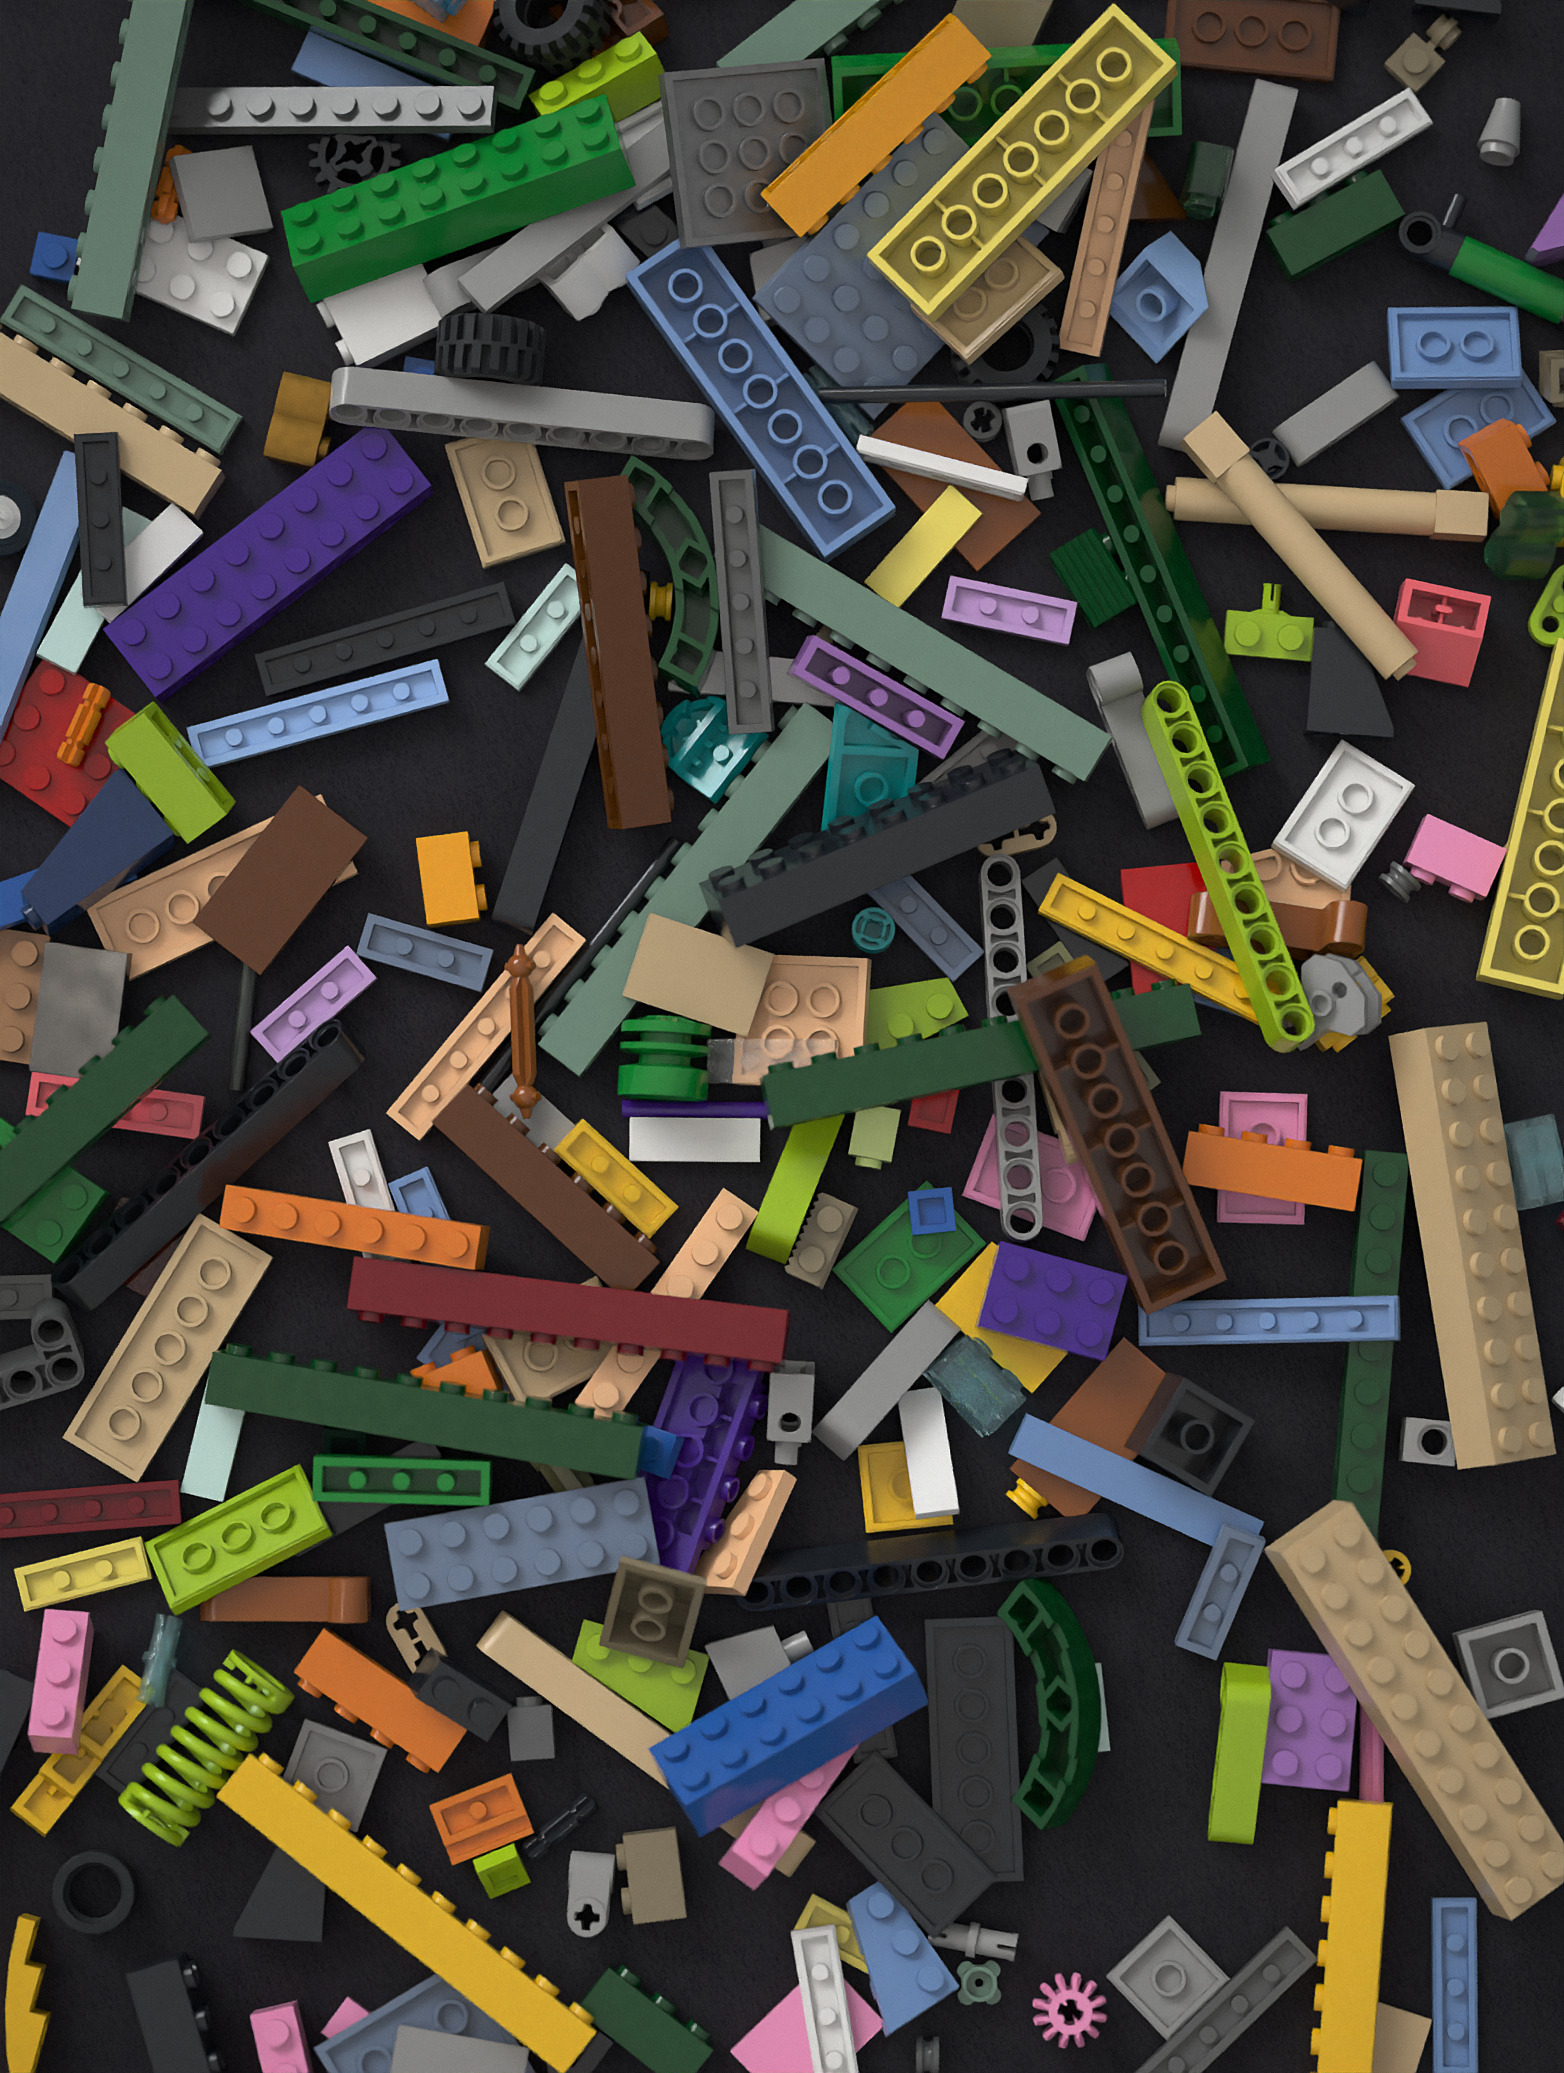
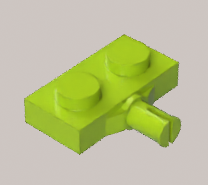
(1268, 631)

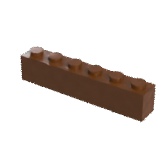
(545, 1190)

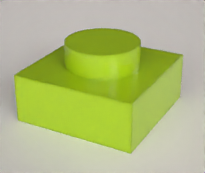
(501, 1871)

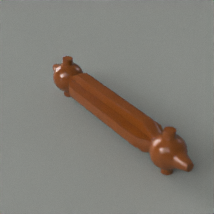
(523, 1031)

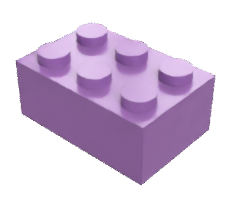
(1308, 1722)

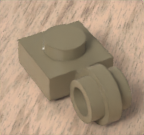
(1417, 61)

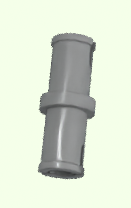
(977, 1941)

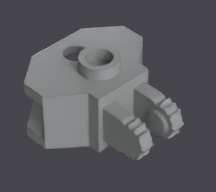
(1337, 999)

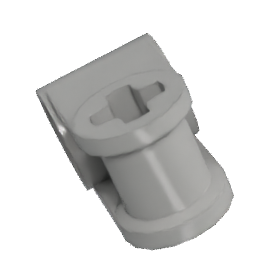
(590, 1883)

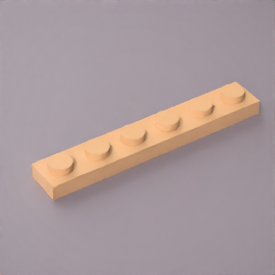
(1104, 238)
(482, 1031)
(685, 1277)

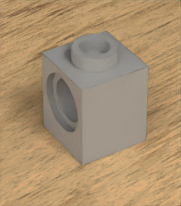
(1410, 1442)

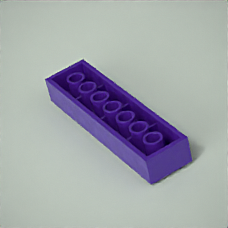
(269, 560)

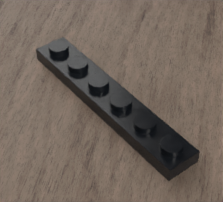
(385, 639)

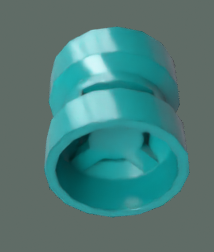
(871, 936)

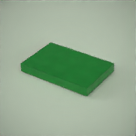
(900, 1271)

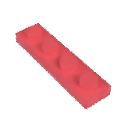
(157, 1113)

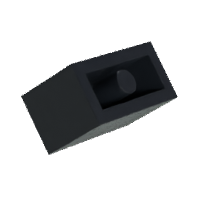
(459, 1694)

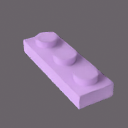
(1009, 611)
(314, 1003)

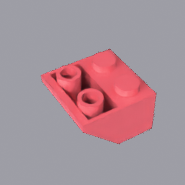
(1443, 627)

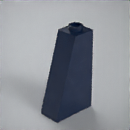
(97, 855)

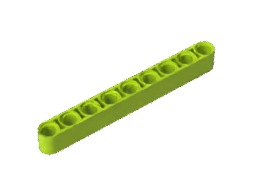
(1223, 886)

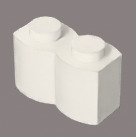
(589, 272)

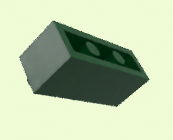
(1333, 224)
(646, 2023)

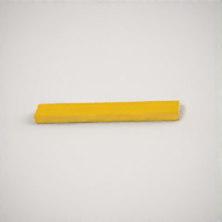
(1149, 944)

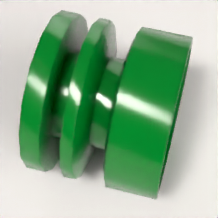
(664, 1059)

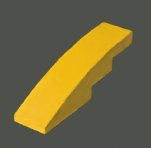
(67, 1774)
(24, 2023)

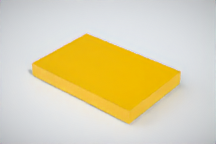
(962, 1304)

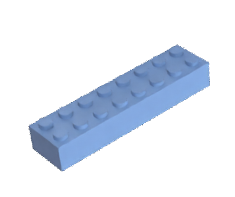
(761, 397)

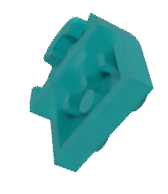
(702, 747)

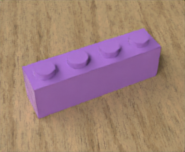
(875, 697)

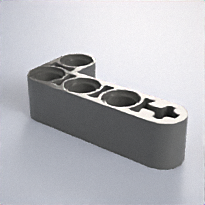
(40, 1357)

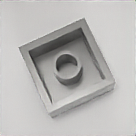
(1509, 1664)

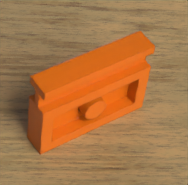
(481, 1818)

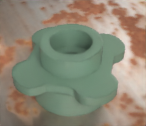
(988, 1991)

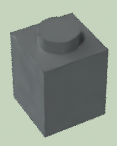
(531, 1729)

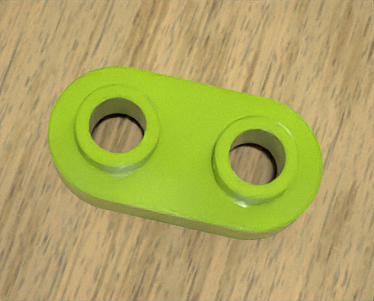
(1549, 606)

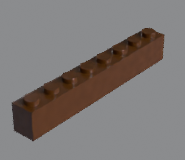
(619, 651)

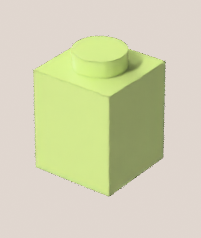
(874, 1136)

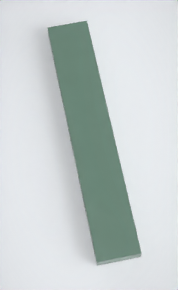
(121, 369)

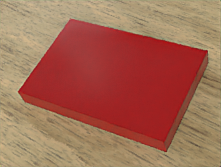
(1164, 897)

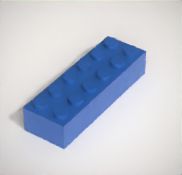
(788, 1725)

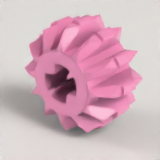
(1056, 2017)

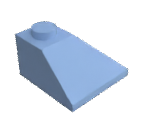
(1160, 296)

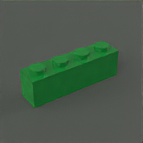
(402, 1479)

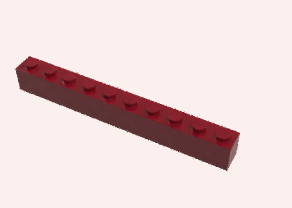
(569, 1312)

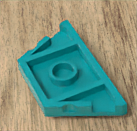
(864, 765)

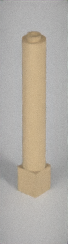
(1228, 463)
(1437, 514)

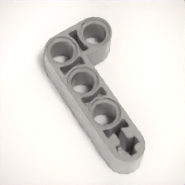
(1119, 697)
(886, 1380)

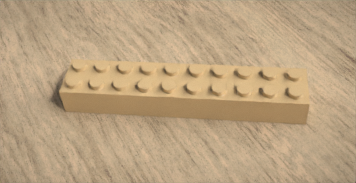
(1472, 1245)
(1421, 1708)

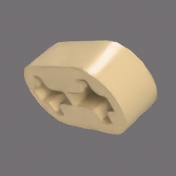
(1023, 843)
(405, 1642)

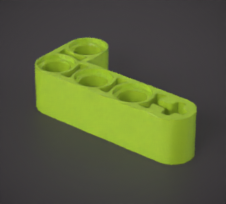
(792, 1188)
(1239, 1752)

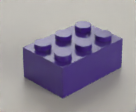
(1051, 1301)

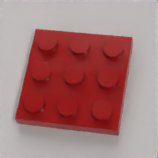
(36, 734)

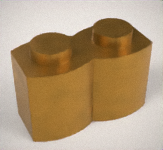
(299, 422)

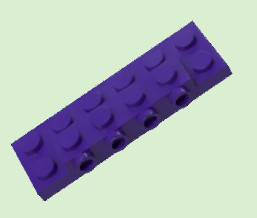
(715, 1417)

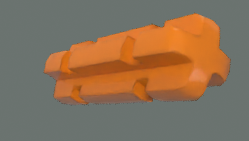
(166, 208)
(83, 724)

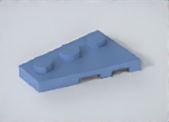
(899, 1959)

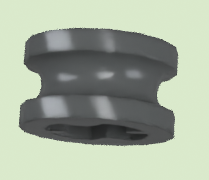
(995, 424)
(1399, 882)
(927, 2055)

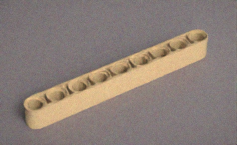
(599, 1710)

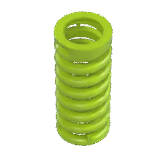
(166, 1818)

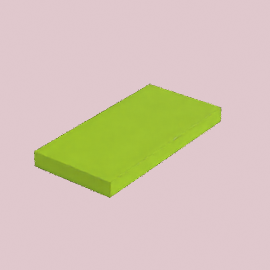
(237, 1539)

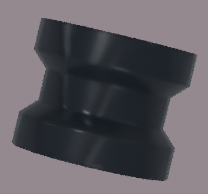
(1269, 454)

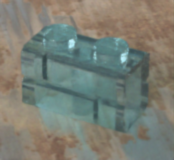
(1535, 1161)
(975, 1384)

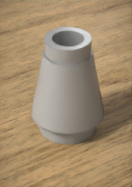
(1501, 134)

